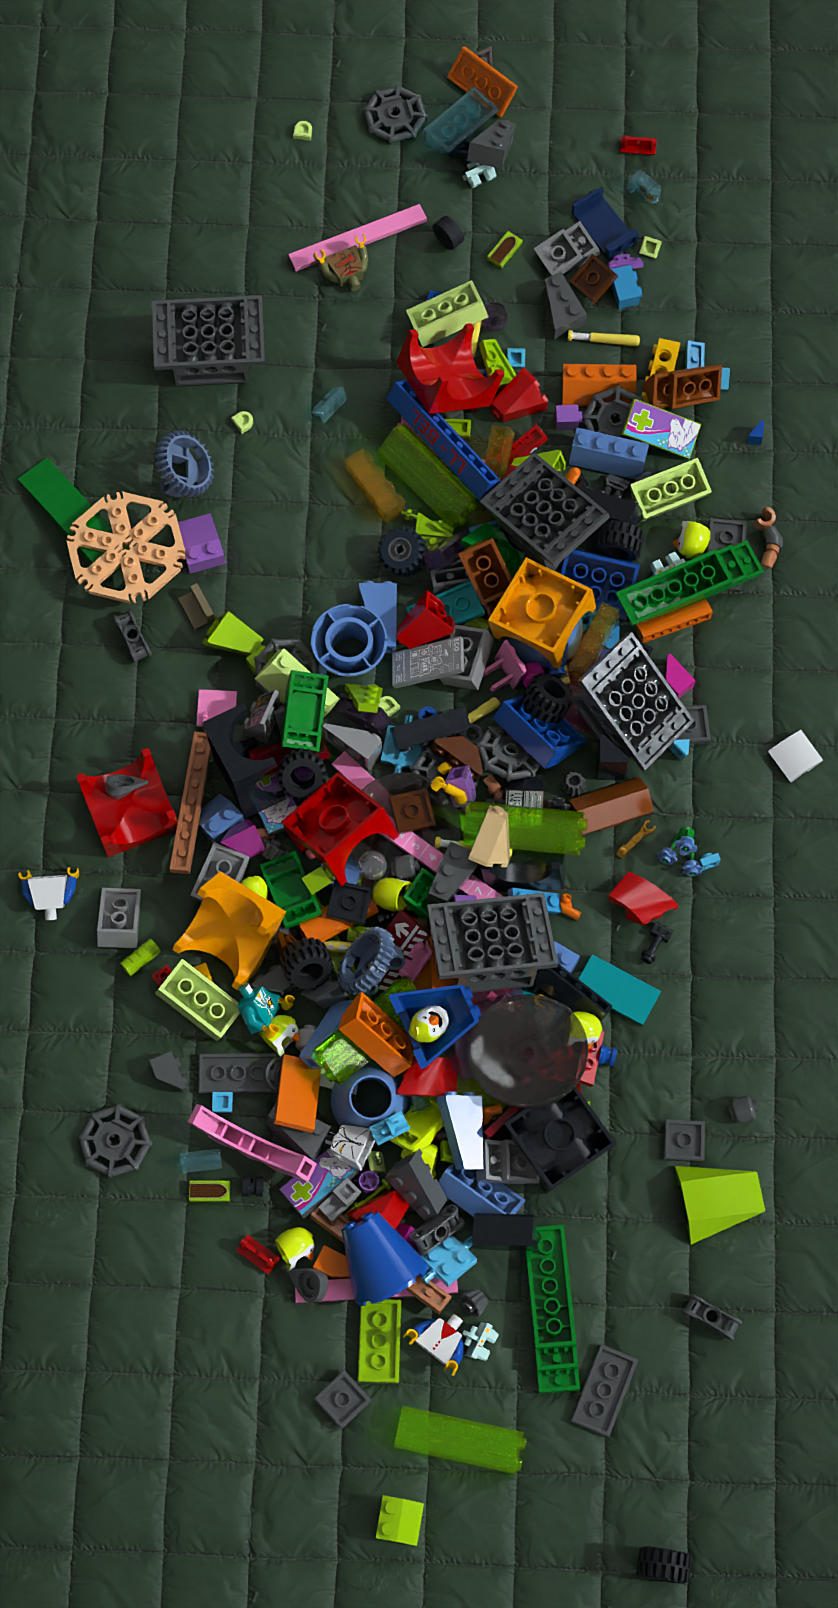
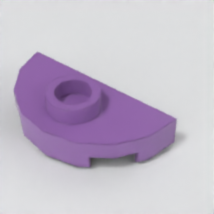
(624, 260)

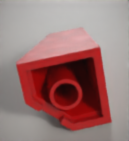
(519, 398)
(425, 622)
(388, 1204)

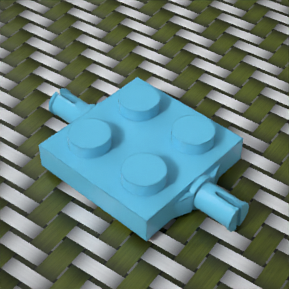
(397, 757)
(449, 1260)

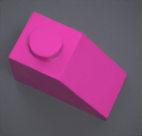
(678, 677)

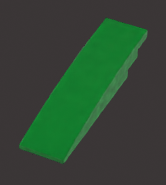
(62, 503)
(689, 582)
(552, 1312)

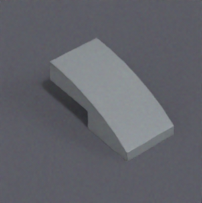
(340, 1200)

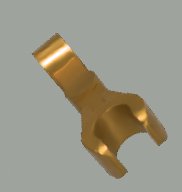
(624, 850)

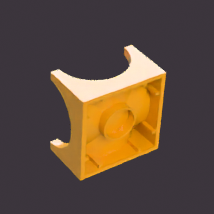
(541, 610)
(232, 926)

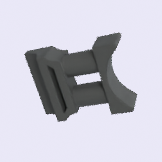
(617, 484)

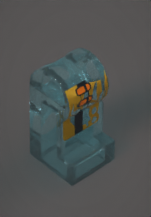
(645, 186)

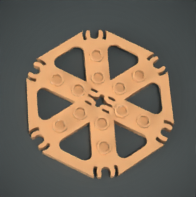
(129, 559)

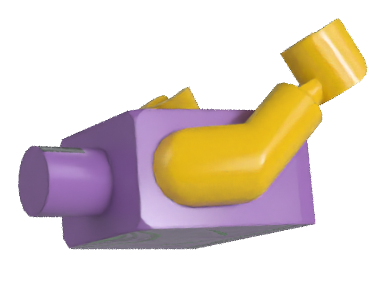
(458, 784)

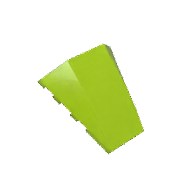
(718, 1199)

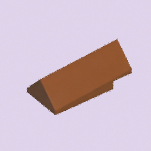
(684, 387)
(486, 572)
(614, 805)

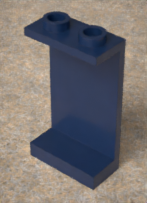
(603, 224)

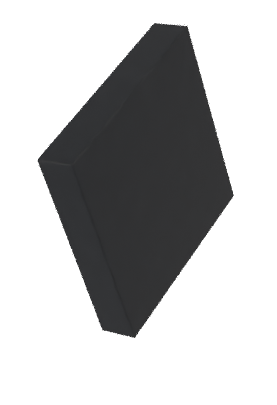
(349, 903)

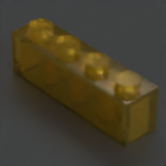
(499, 450)
(374, 485)
(594, 640)

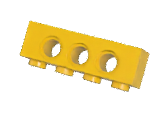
(664, 350)

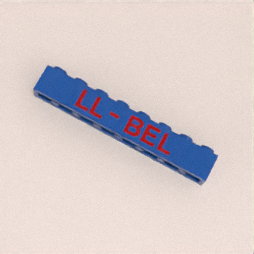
(443, 440)

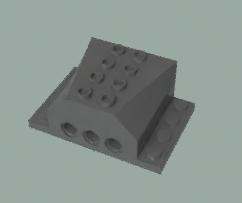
(208, 338)
(543, 512)
(631, 703)
(492, 941)

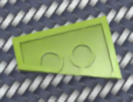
(495, 359)
(365, 697)

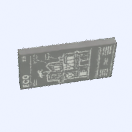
(427, 662)

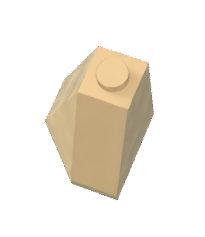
(492, 840)

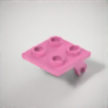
(511, 665)
(214, 703)

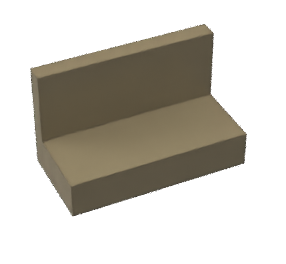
(197, 607)

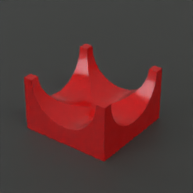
(447, 374)
(134, 818)
(335, 822)

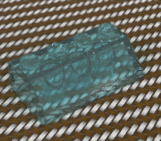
(459, 121)

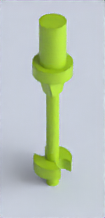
(441, 523)
(385, 1184)

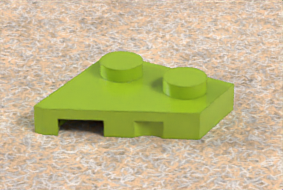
(430, 531)

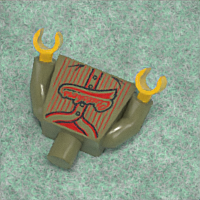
(346, 265)

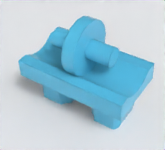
(389, 1128)

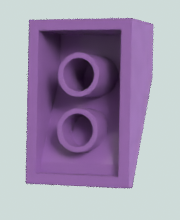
(201, 543)

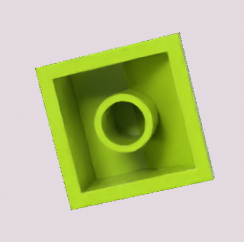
(399, 1520)

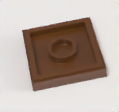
(593, 278)
(412, 811)

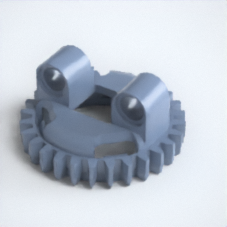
(175, 449)
(366, 947)

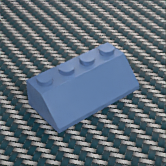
(608, 453)
(476, 1196)

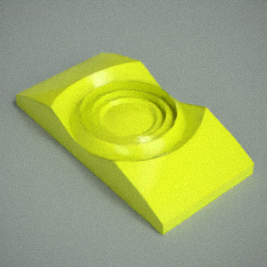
(423, 1127)

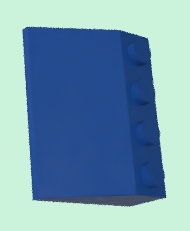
(601, 574)
(542, 740)

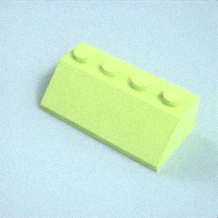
(447, 313)
(670, 489)
(276, 675)
(199, 1000)

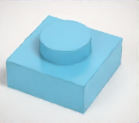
(709, 861)
(222, 1102)

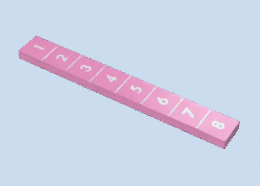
(432, 859)

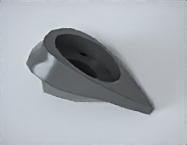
(121, 785)
(309, 1283)

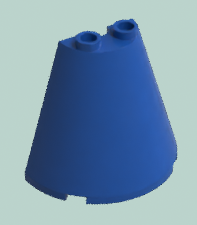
(454, 1000)
(379, 1259)

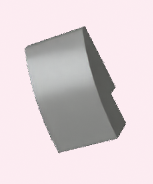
(567, 249)
(505, 1164)

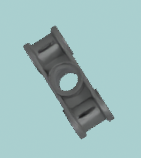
(138, 646)
(437, 1229)
(723, 1319)

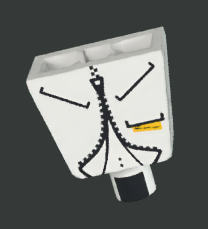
(351, 1145)

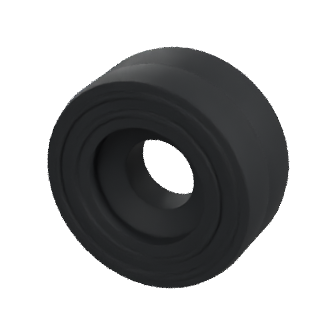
(448, 232)

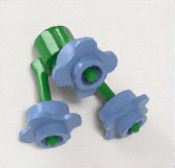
(685, 844)

